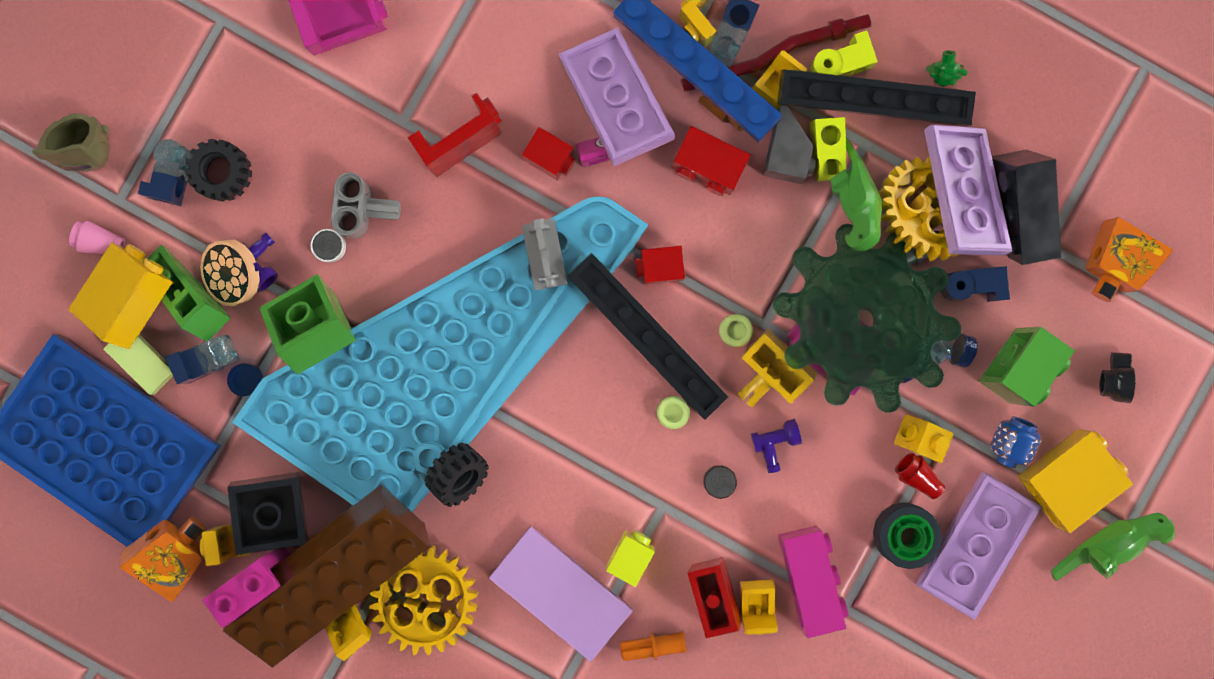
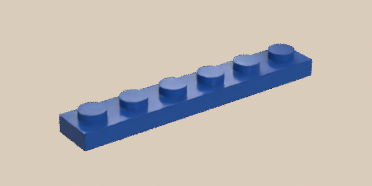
(698, 67)

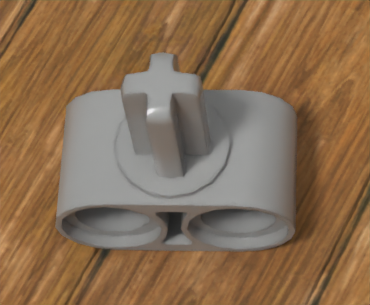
(361, 206)

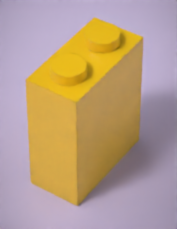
(120, 295)
(1075, 479)

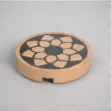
(229, 272)

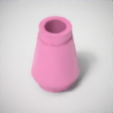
(92, 238)

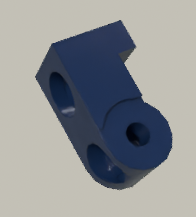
(978, 281)

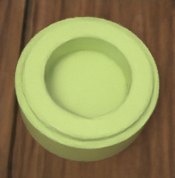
(735, 330)
(673, 412)

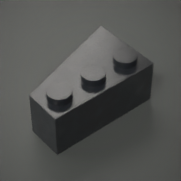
(1030, 205)

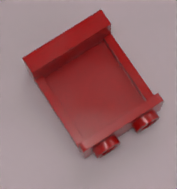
(460, 142)

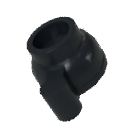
(1120, 380)

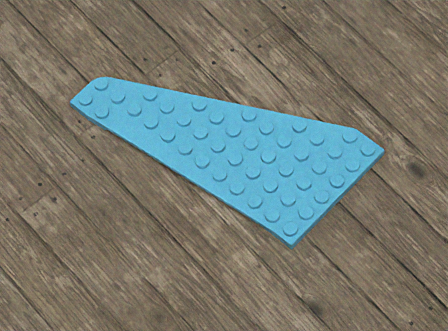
(431, 363)

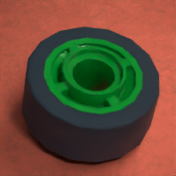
(925, 539)

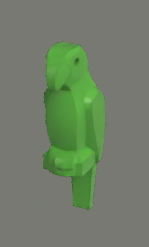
(859, 202)
(1117, 544)

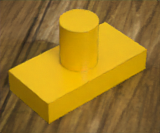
(348, 633)

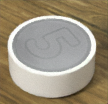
(328, 245)

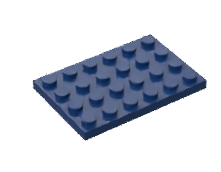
(100, 442)

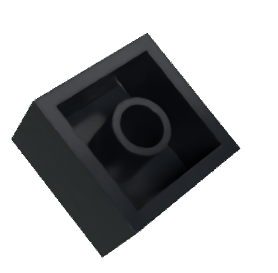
(267, 513)

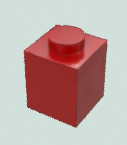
(549, 154)
(660, 265)

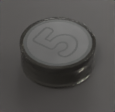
(719, 481)

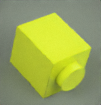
(631, 557)

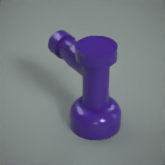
(266, 274)
(766, 442)

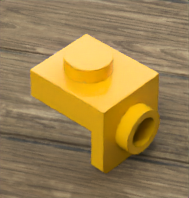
(695, 22)
(769, 82)
(923, 438)
(218, 545)
(758, 607)

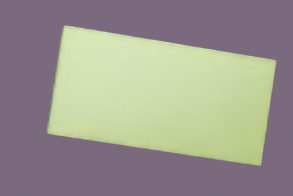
(142, 364)

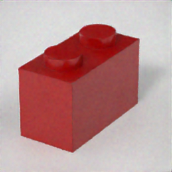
(710, 161)
(714, 597)

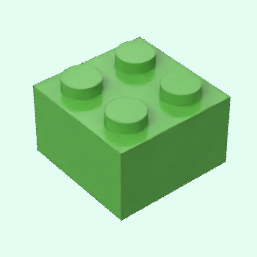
(307, 324)
(1027, 366)

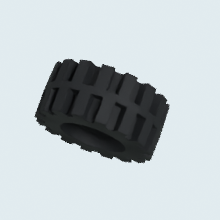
(199, 166)
(456, 474)

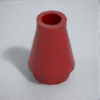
(918, 474)

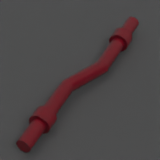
(835, 30)

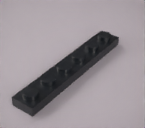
(875, 97)
(647, 336)

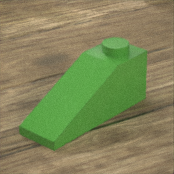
(188, 298)

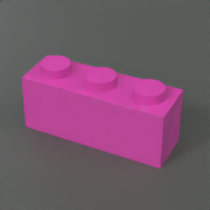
(813, 581)

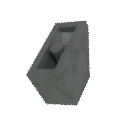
(789, 150)

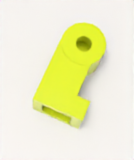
(847, 60)
(828, 147)

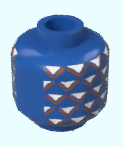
(1015, 442)

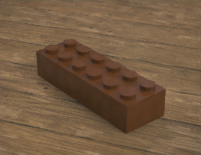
(331, 575)

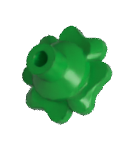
(946, 70)

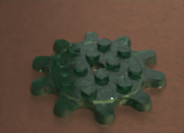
(859, 354)

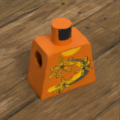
(1124, 258)
(165, 557)

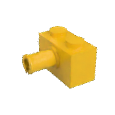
(768, 360)

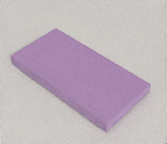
(616, 97)
(967, 190)
(978, 545)
(561, 593)

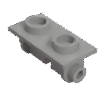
(544, 254)

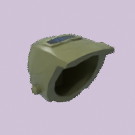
(75, 143)

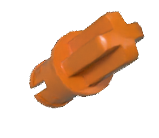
(653, 646)

